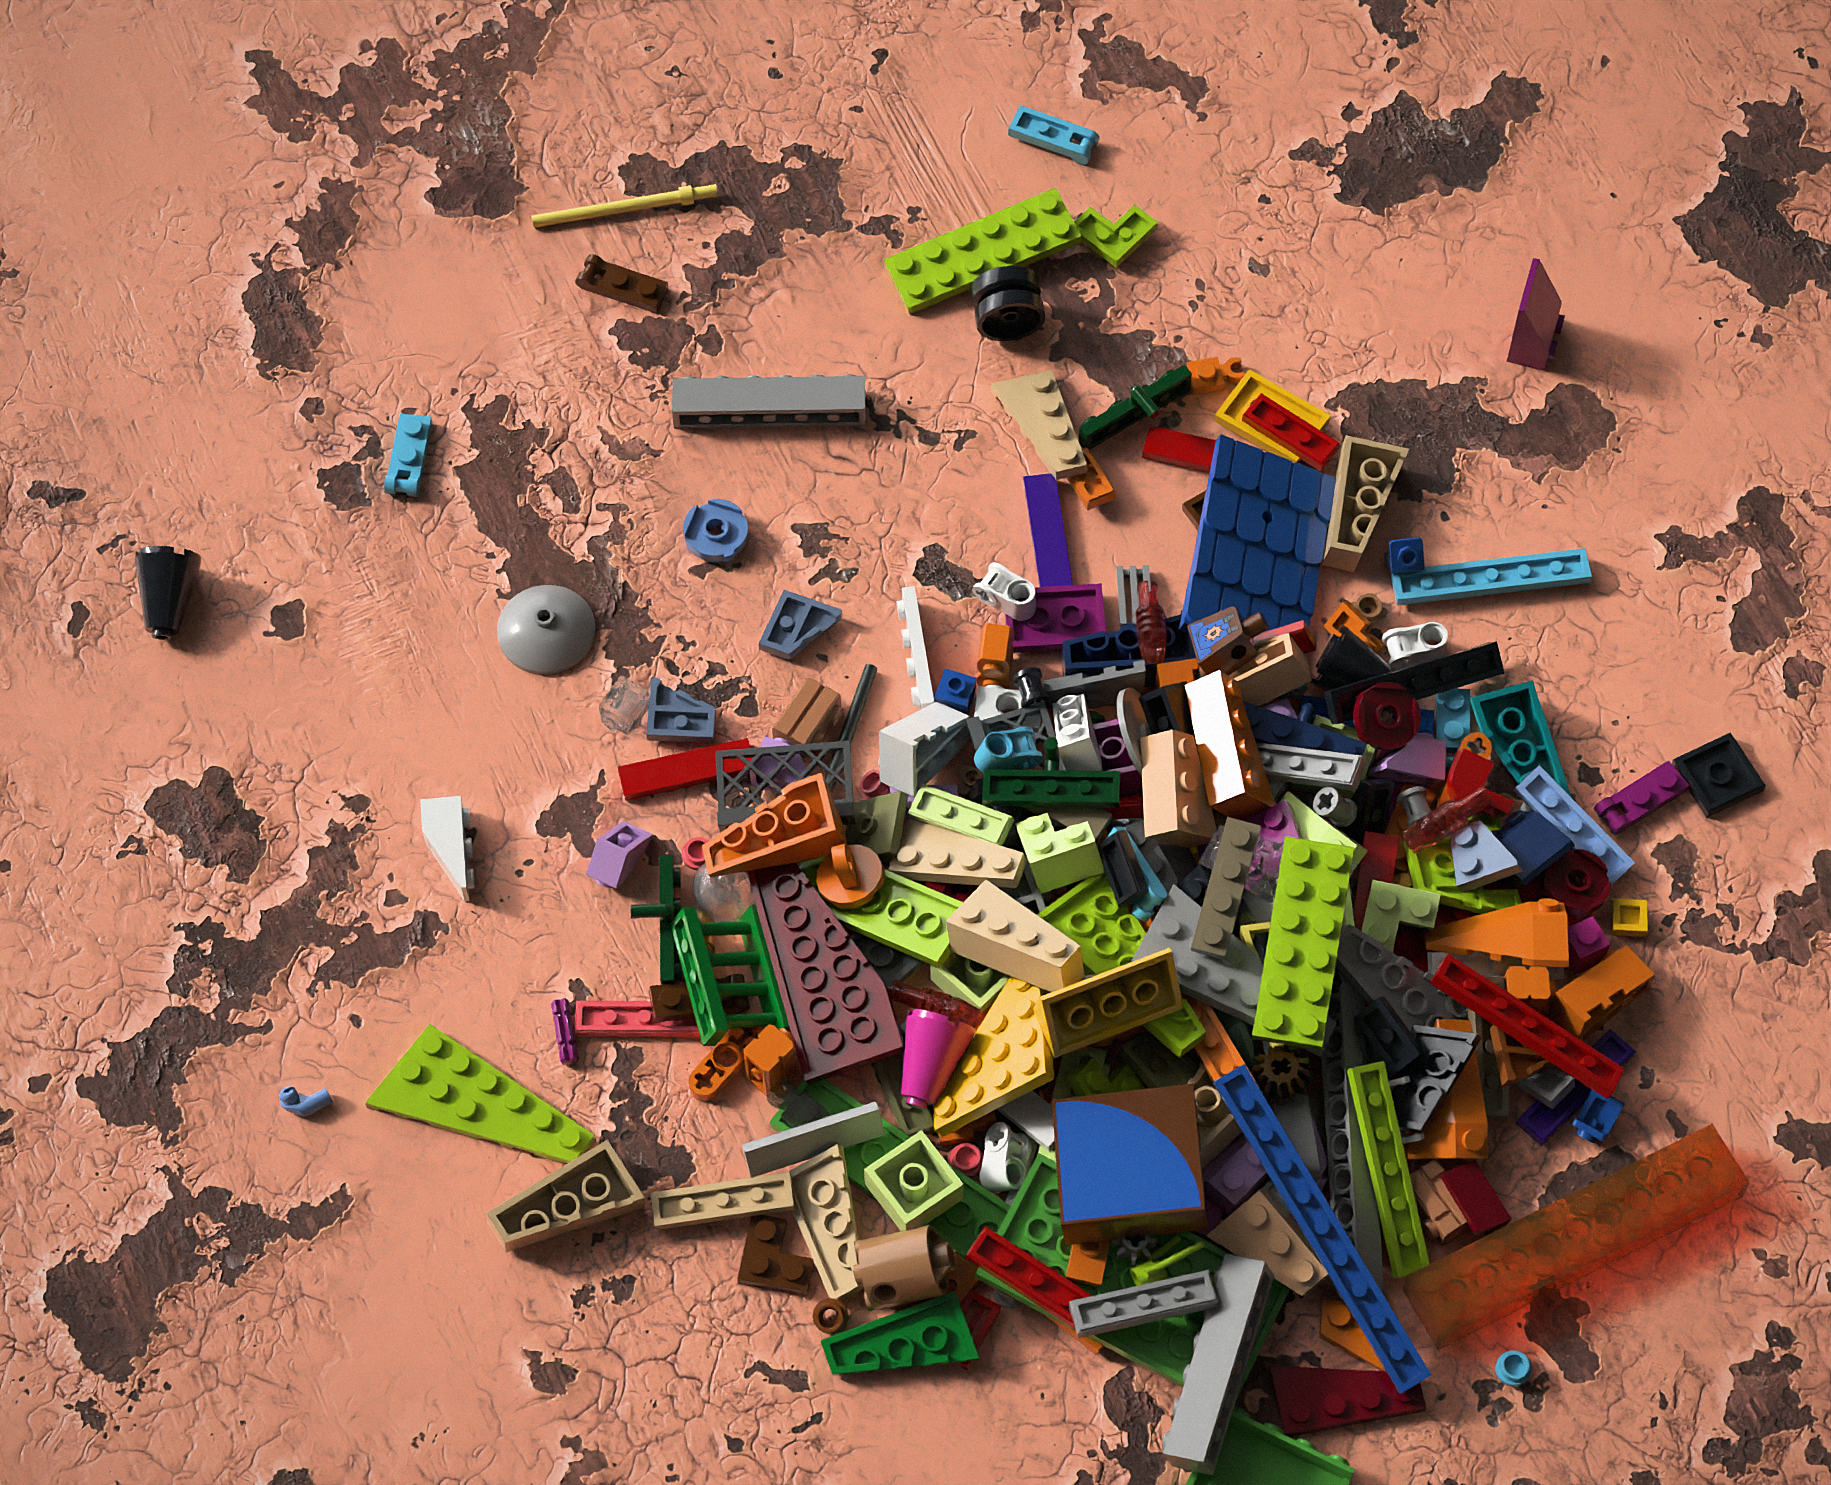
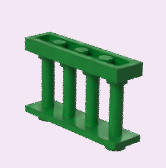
(701, 983)

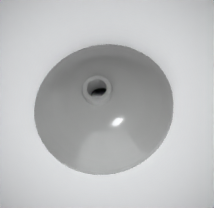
(550, 644)

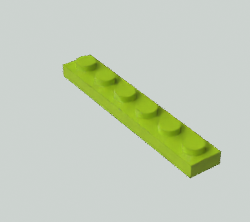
(1388, 1168)

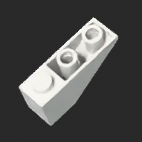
(1076, 734)
(445, 836)

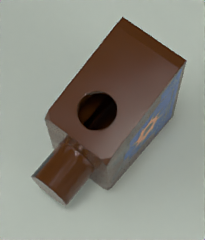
(1226, 640)

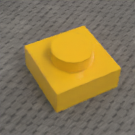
(1629, 917)

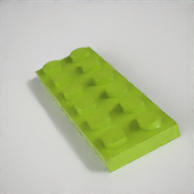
(1005, 238)
(899, 915)
(1303, 943)

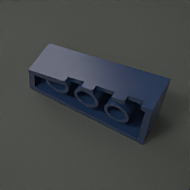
(1120, 649)

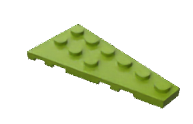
(1110, 940)
(468, 1096)

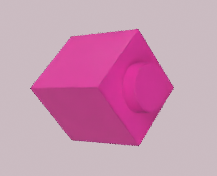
(1586, 945)

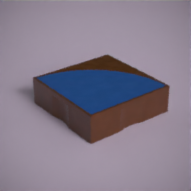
(1129, 1164)

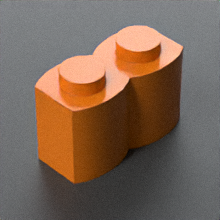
(995, 655)

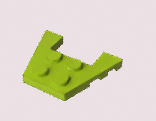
(1434, 872)

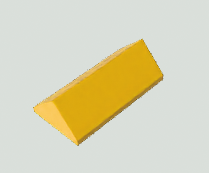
(1109, 1003)

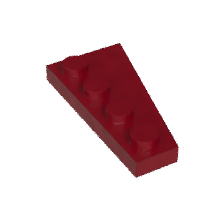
(1336, 1398)

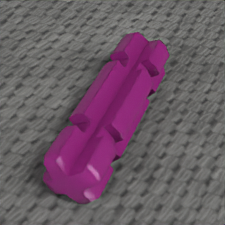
(564, 1031)

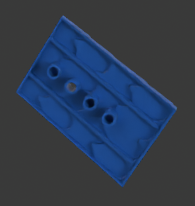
(1258, 537)

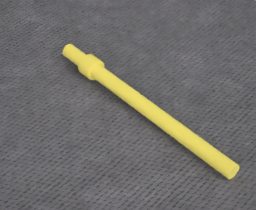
(685, 196)

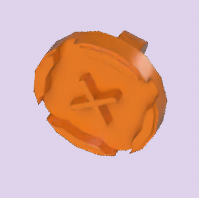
(850, 876)

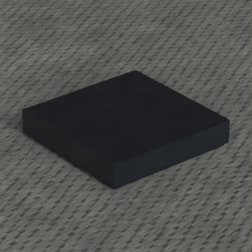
(1719, 774)

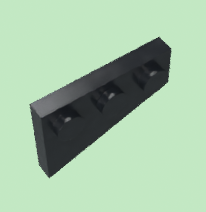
(1432, 1075)

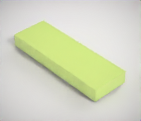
(960, 815)

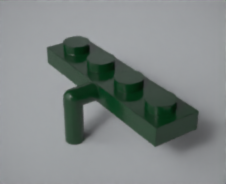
(1142, 402)
(1051, 786)
(667, 910)

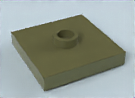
(879, 824)

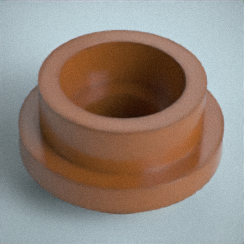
(821, 1321)

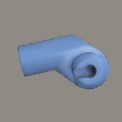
(301, 1104)

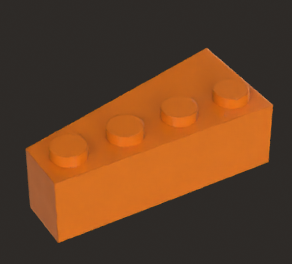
(1227, 748)

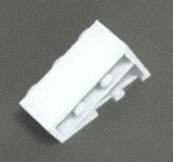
(921, 746)

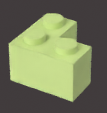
(1060, 855)
(1397, 905)

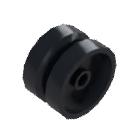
(1007, 303)

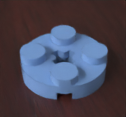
(719, 547)

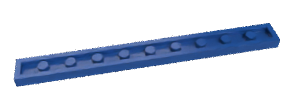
(1322, 1229)

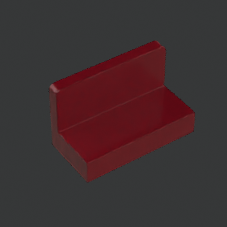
(1476, 1198)

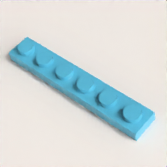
(1492, 577)

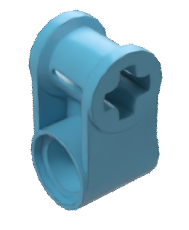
(1008, 750)

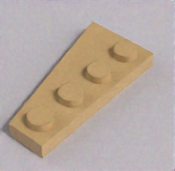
(1044, 420)
(828, 1219)

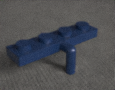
(1283, 730)

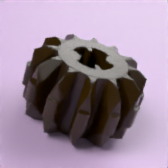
(1272, 1076)

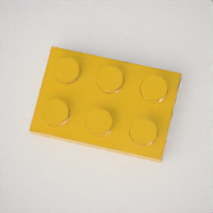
(1245, 394)

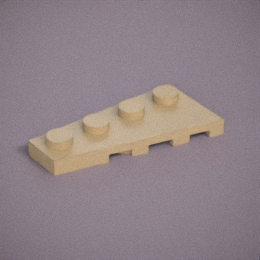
(951, 857)

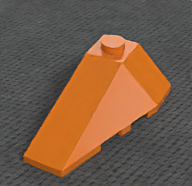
(788, 830)
(1525, 930)
(1461, 1123)

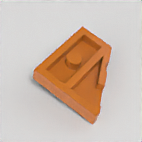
(1342, 1330)

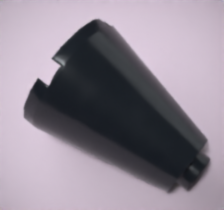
(165, 587)
(1347, 661)

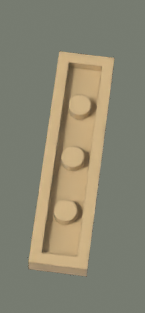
(722, 1201)

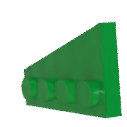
(913, 1337)

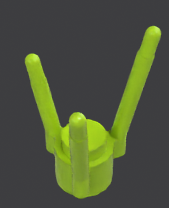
(1153, 1271)

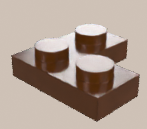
(765, 1264)

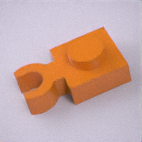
(1211, 376)

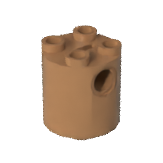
(903, 1267)

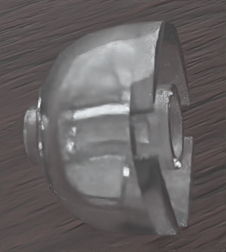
(722, 896)

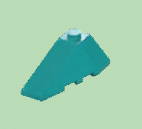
(1518, 731)

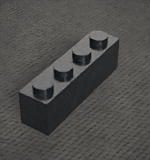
(1168, 710)

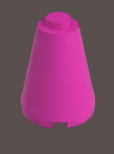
(931, 1055)

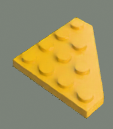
(1000, 1062)

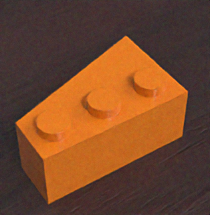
(1600, 993)

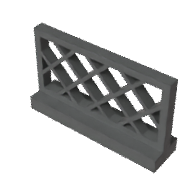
(980, 729)
(728, 816)

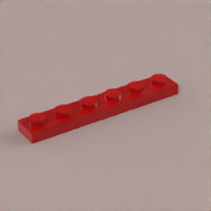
(1527, 1026)

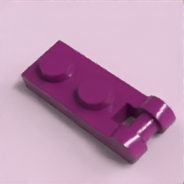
(1642, 797)

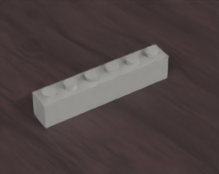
(769, 401)
(1217, 1365)

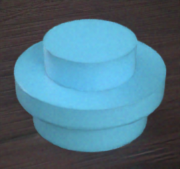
(1513, 1368)

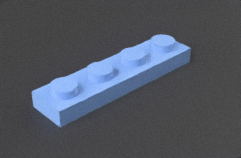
(1554, 804)

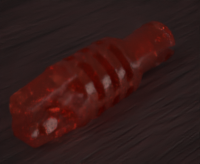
(1150, 624)
(1445, 820)
(935, 1001)

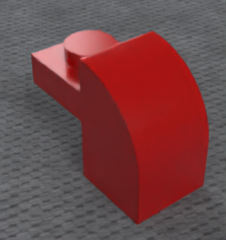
(1469, 773)

